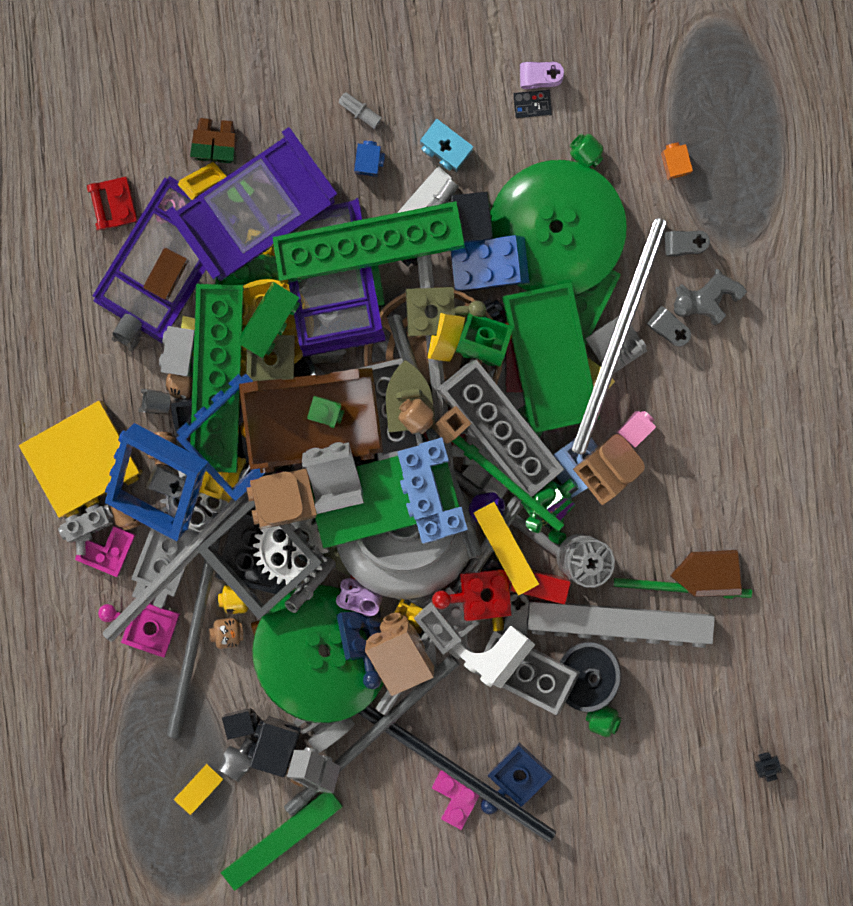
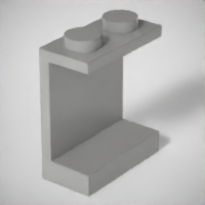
(333, 477)

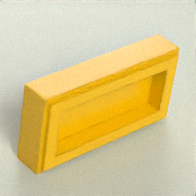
(201, 180)

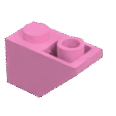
(637, 428)

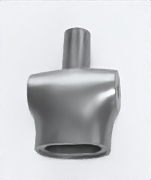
(235, 761)

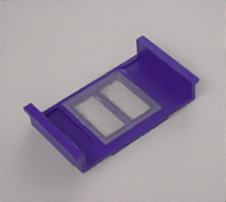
(253, 204)

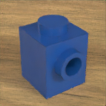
(369, 159)

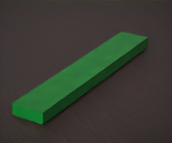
(281, 839)

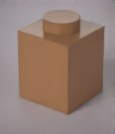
(451, 424)

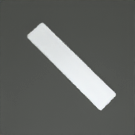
(425, 192)

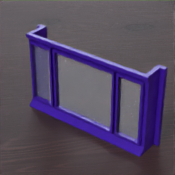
(123, 283)
(338, 307)

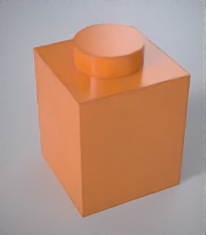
(676, 161)

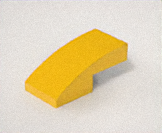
(448, 335)
(198, 789)

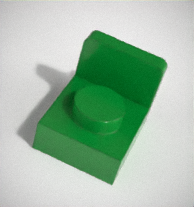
(325, 411)

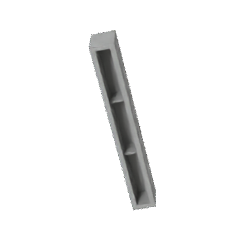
(620, 622)

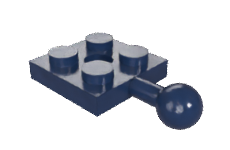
(354, 646)
(519, 790)

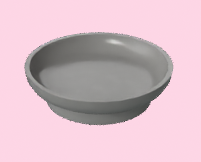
(402, 566)

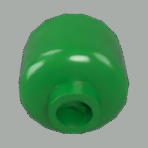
(586, 150)
(604, 721)

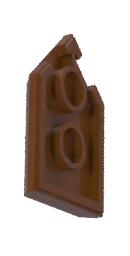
(710, 573)

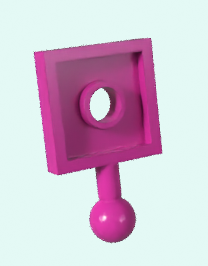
(135, 633)

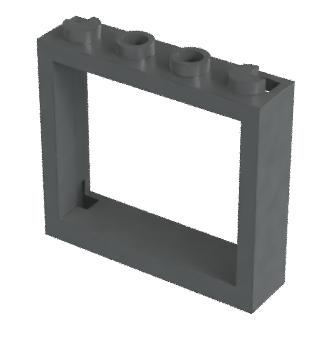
(237, 584)

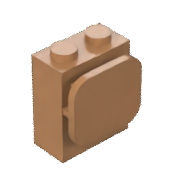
(610, 468)
(281, 499)
(399, 657)

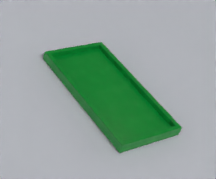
(550, 356)
(382, 506)

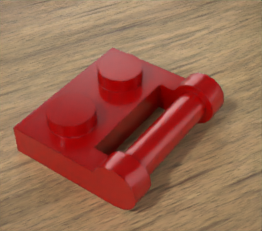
(119, 200)

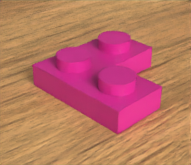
(112, 555)
(461, 800)

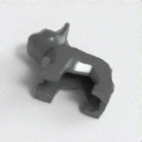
(707, 299)

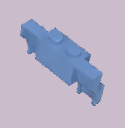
(424, 494)

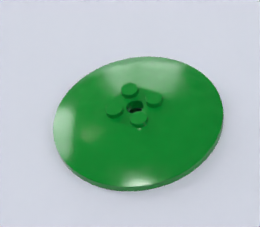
(590, 218)
(295, 672)

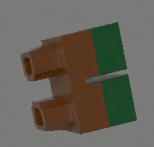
(214, 145)

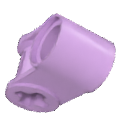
(536, 74)
(359, 598)

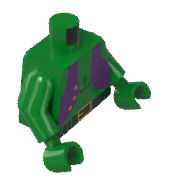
(557, 501)

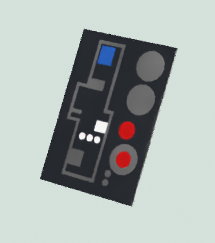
(532, 103)

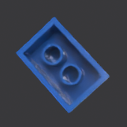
(490, 264)

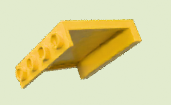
(76, 459)

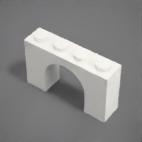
(498, 662)

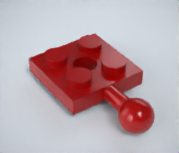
(473, 605)

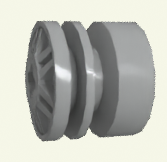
(574, 556)
(325, 733)

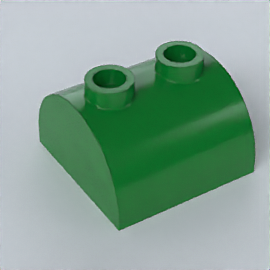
(484, 340)

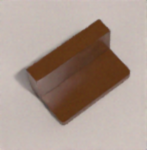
(166, 274)

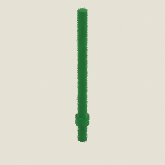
(472, 452)
(665, 586)

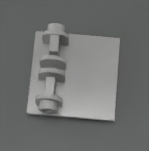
(600, 341)

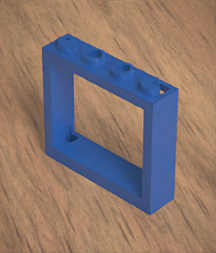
(201, 416)
(169, 454)

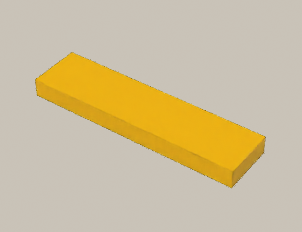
(506, 548)

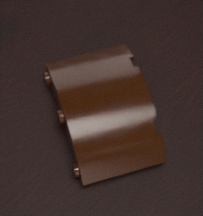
(278, 413)

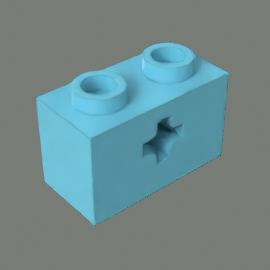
(459, 148)

